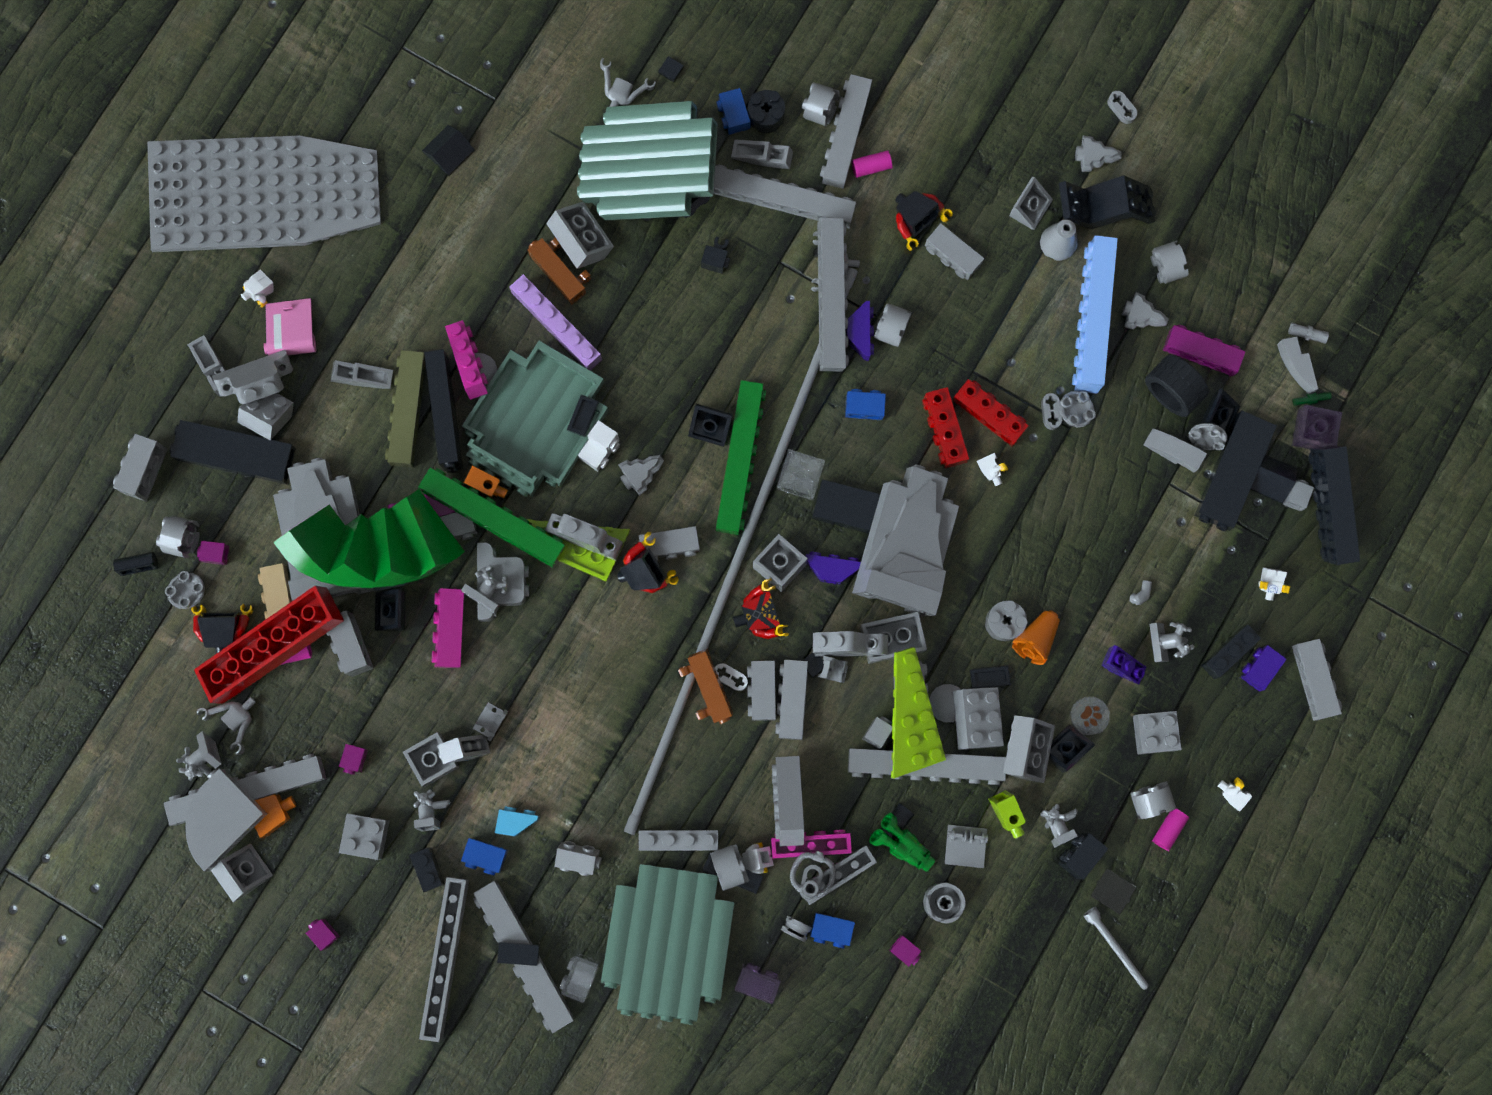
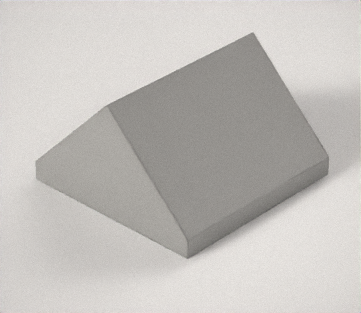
(1031, 204)

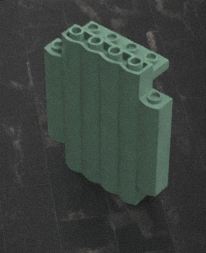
(648, 161)
(527, 418)
(667, 944)

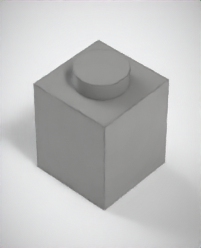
(1299, 495)

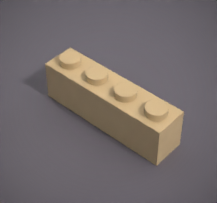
(275, 588)

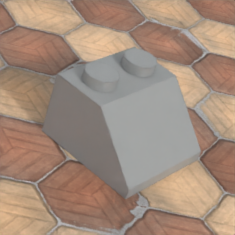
(241, 872)

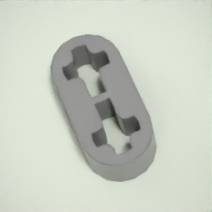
(1122, 107)
(1046, 412)

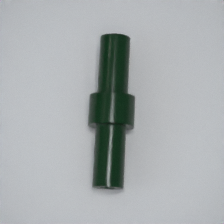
(1311, 398)

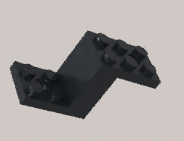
(1107, 202)

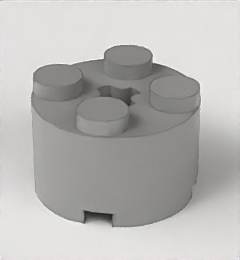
(821, 104)
(1170, 262)
(892, 325)
(178, 536)
(1016, 617)
(1153, 800)
(729, 867)
(953, 909)

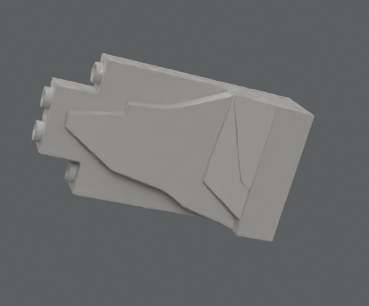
(310, 493)
(908, 543)

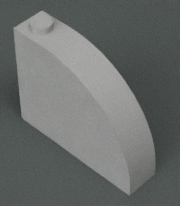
(219, 818)

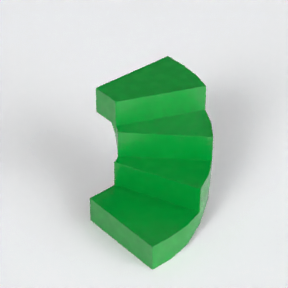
(375, 551)

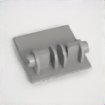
(966, 846)

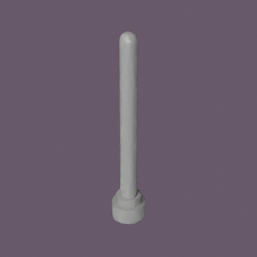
(1093, 916)

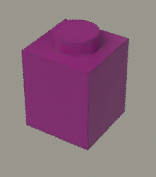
(213, 553)
(353, 759)
(322, 934)
(905, 951)

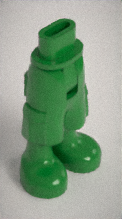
(905, 847)

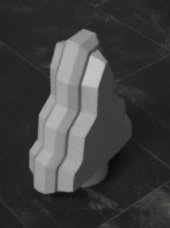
(1095, 154)
(1142, 313)
(640, 472)

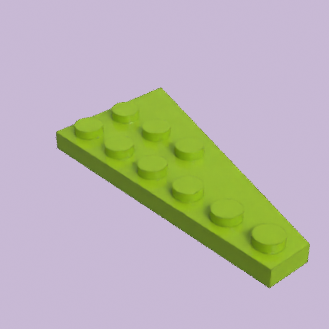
(584, 559)
(913, 723)

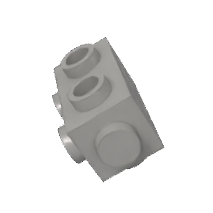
(577, 858)

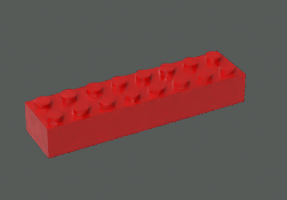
(268, 644)

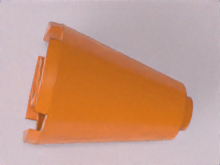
(1037, 638)

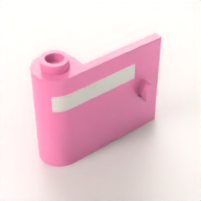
(289, 327)

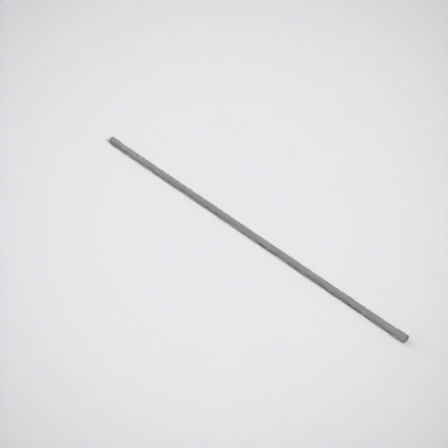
(635, 816)

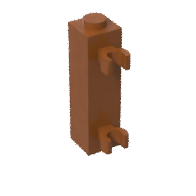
(556, 270)
(710, 687)

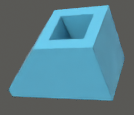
(513, 823)

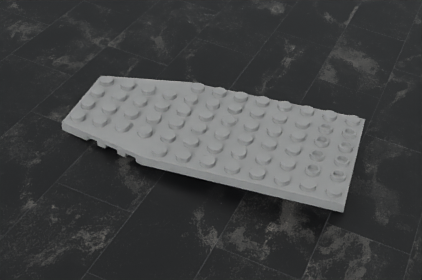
(258, 192)

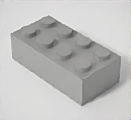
(788, 801)

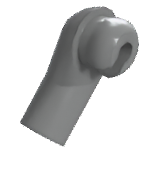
(1143, 595)

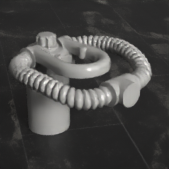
(810, 888)

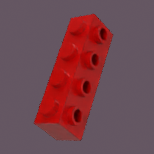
(990, 412)
(946, 428)

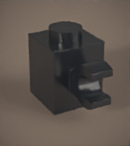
(716, 257)

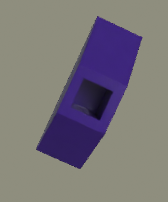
(860, 331)
(832, 568)
(1123, 665)

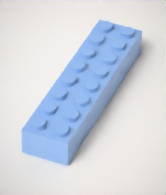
(1095, 315)

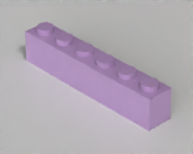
(555, 323)

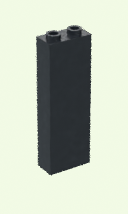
(443, 411)
(232, 452)
(1235, 471)
(845, 506)

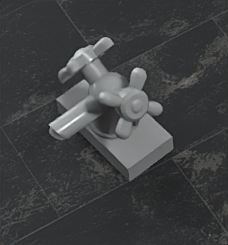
(486, 589)
(1163, 641)
(205, 753)
(426, 811)
(1057, 824)

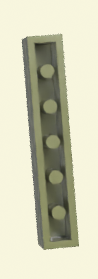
(406, 409)

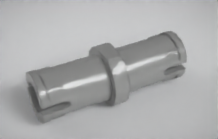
(1308, 333)

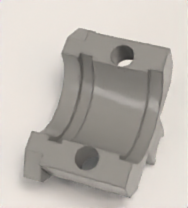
(834, 669)
(489, 720)

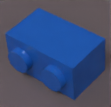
(734, 111)
(865, 405)
(484, 856)
(832, 929)

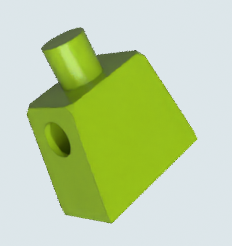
(1005, 807)

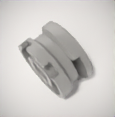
(796, 926)

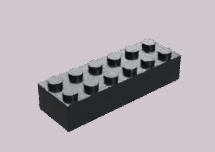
(1334, 504)

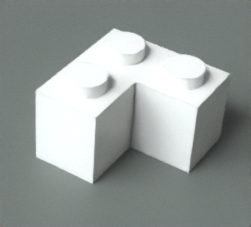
(599, 446)

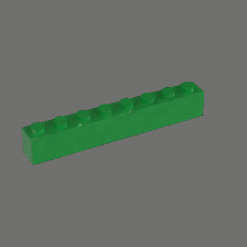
(739, 457)
(491, 517)

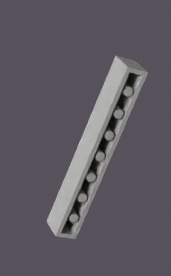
(781, 196)
(832, 294)
(954, 767)
(259, 785)
(444, 959)
(536, 978)

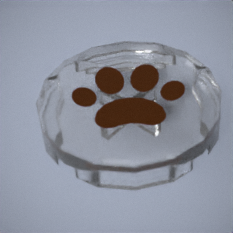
(1090, 715)

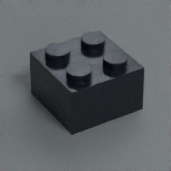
(1082, 855)

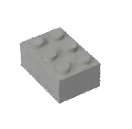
(580, 234)
(140, 467)
(902, 633)
(350, 646)
(978, 718)
(1029, 749)

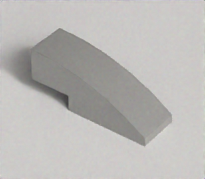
(762, 153)
(207, 359)
(1298, 364)
(361, 375)
(1175, 450)

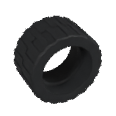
(1177, 385)

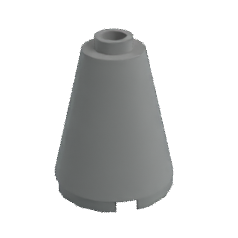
(1059, 240)

